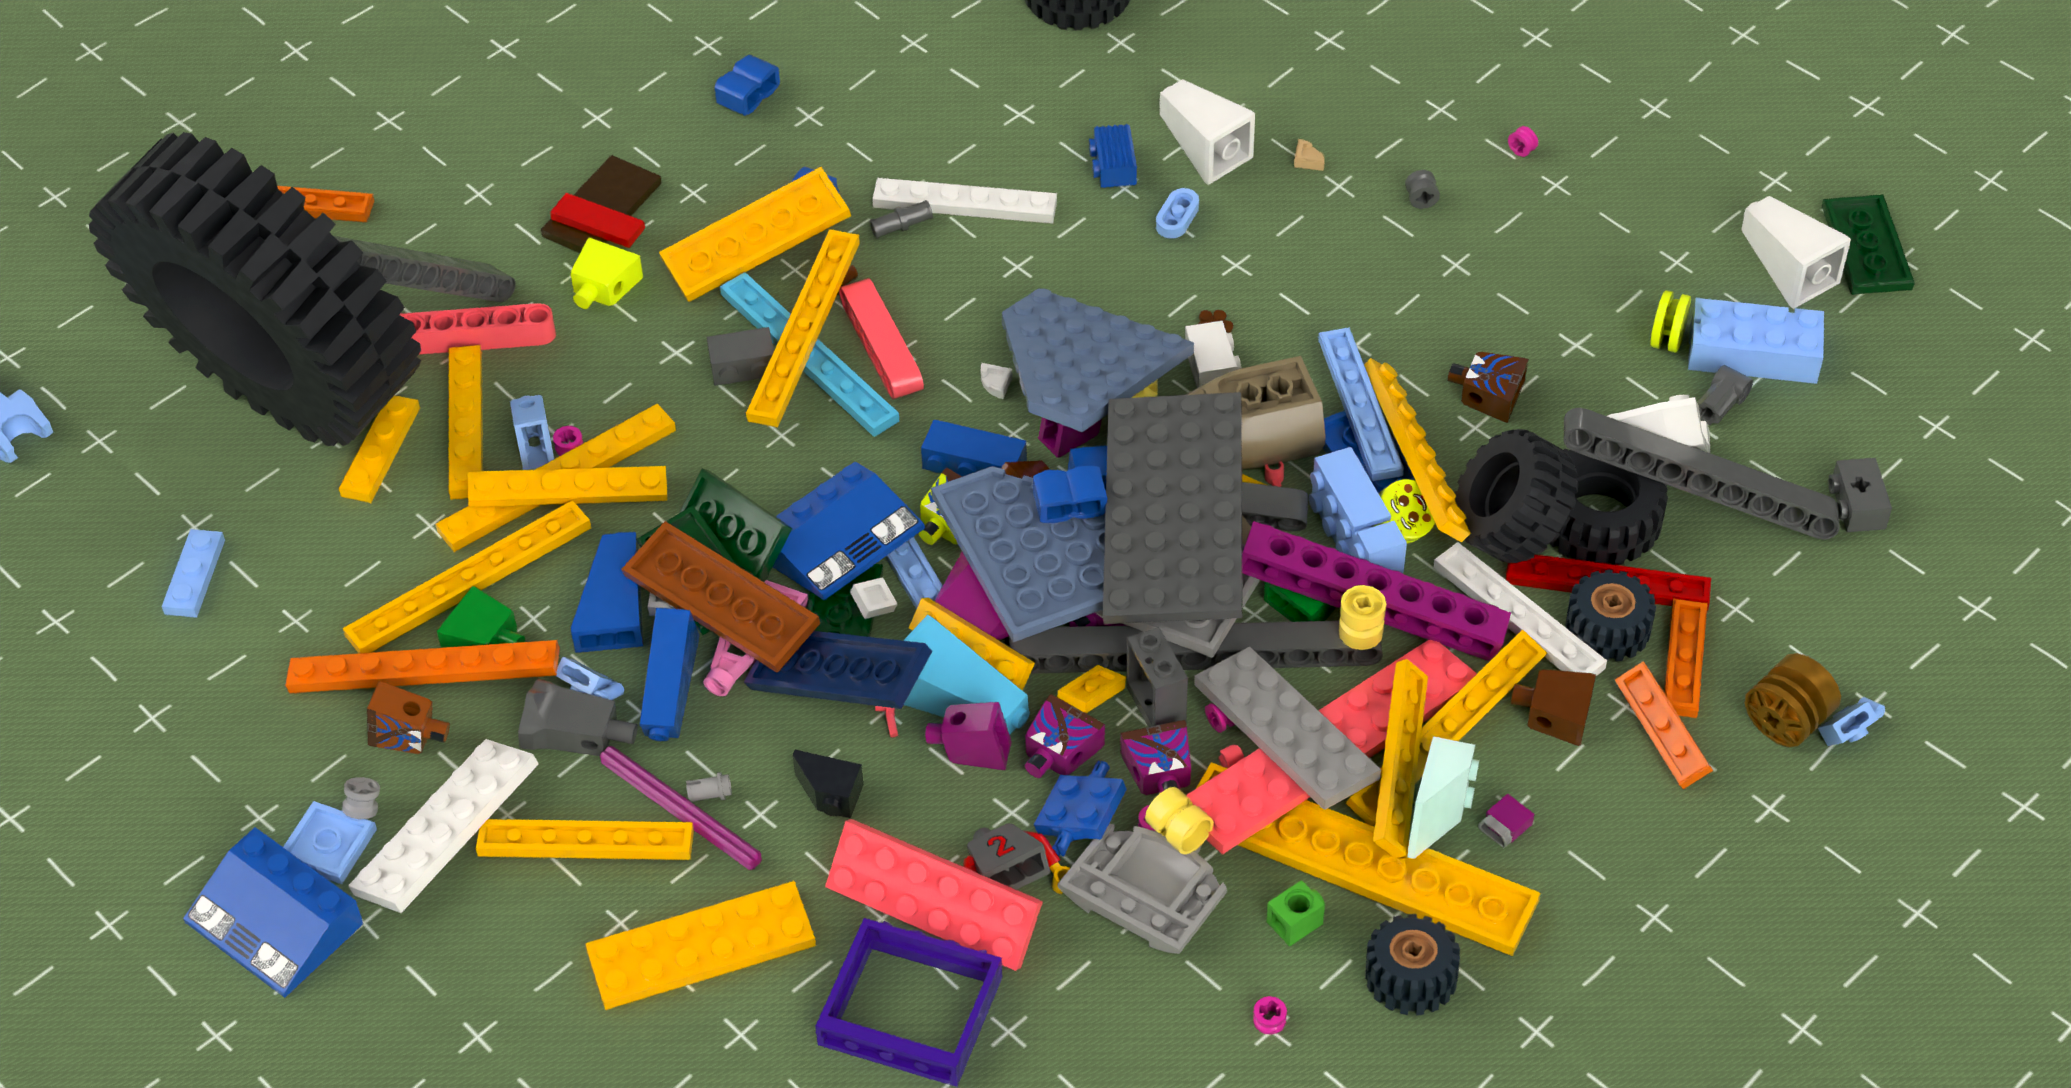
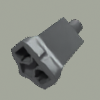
(570, 721)

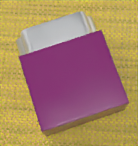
(1506, 821)

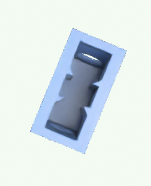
(530, 422)

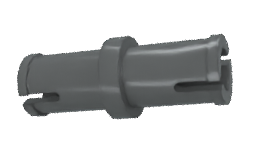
(901, 219)

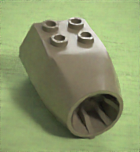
(1278, 411)

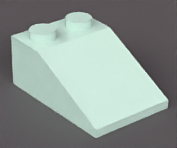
(1442, 792)

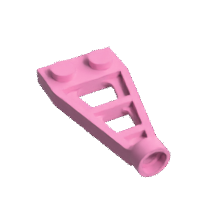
(729, 667)

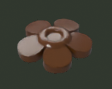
(1219, 315)

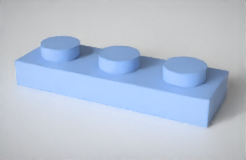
(193, 573)

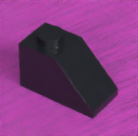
(829, 782)

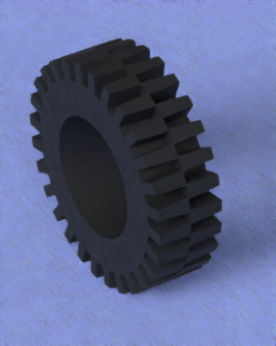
(256, 288)

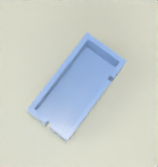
(1756, 340)
(1350, 509)

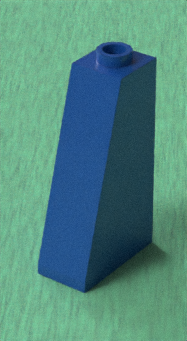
(610, 603)
(669, 673)

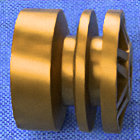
(1792, 700)

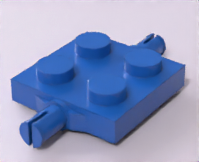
(1080, 807)

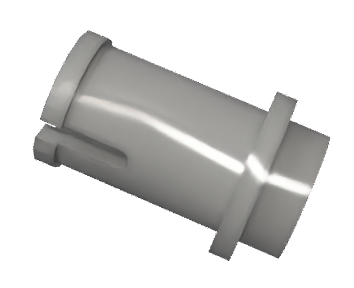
(709, 788)

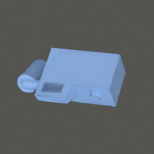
(587, 680)
(1851, 722)

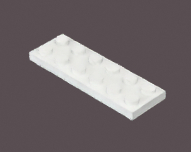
(443, 825)

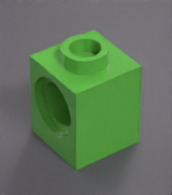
(1293, 925)

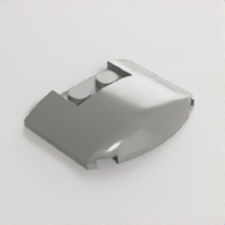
(1144, 886)

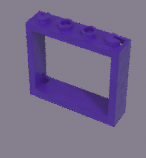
(894, 1050)

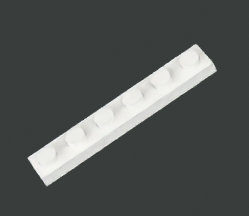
(967, 200)
(1487, 586)

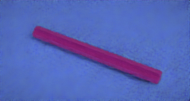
(681, 807)

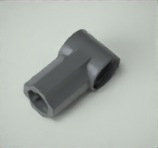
(1725, 390)

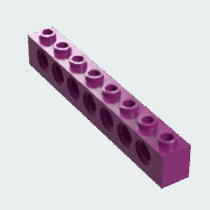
(1410, 603)

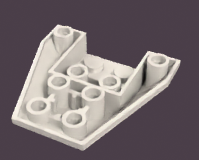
(1672, 419)

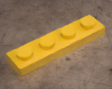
(379, 449)
(997, 654)

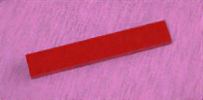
(1564, 573)

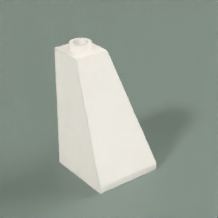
(1208, 128)
(1795, 249)

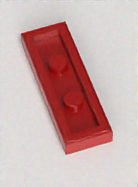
(597, 220)

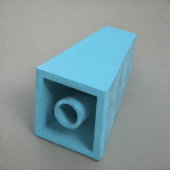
(961, 677)

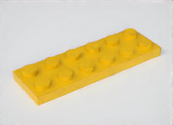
(755, 234)
(700, 945)

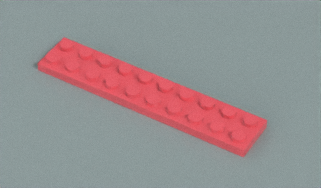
(1260, 792)

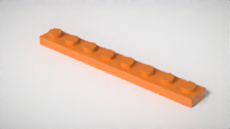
(423, 666)

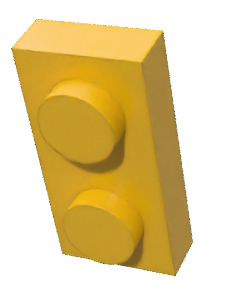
(1092, 688)

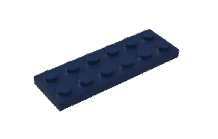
(846, 670)

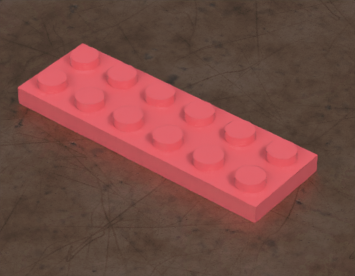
(933, 893)

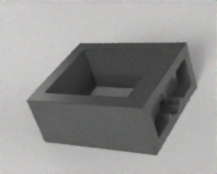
(1156, 678)

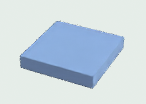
(330, 841)

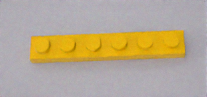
(465, 417)
(565, 485)
(1400, 759)
(585, 839)

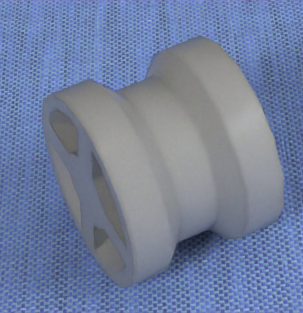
(360, 798)

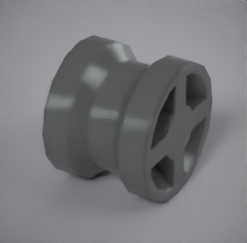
(1422, 189)

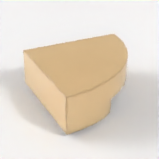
(1308, 157)

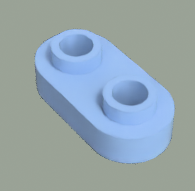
(1177, 213)

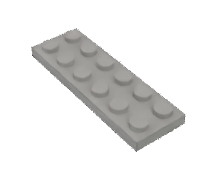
(1287, 728)

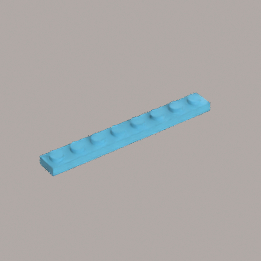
(822, 366)

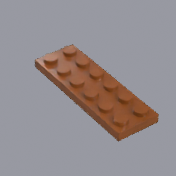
(721, 596)

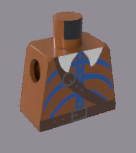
(402, 720)

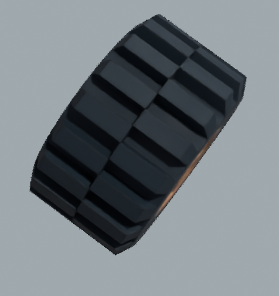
(1611, 614)
(1412, 964)

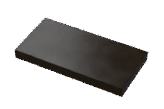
(614, 186)

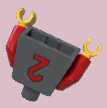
(1013, 857)

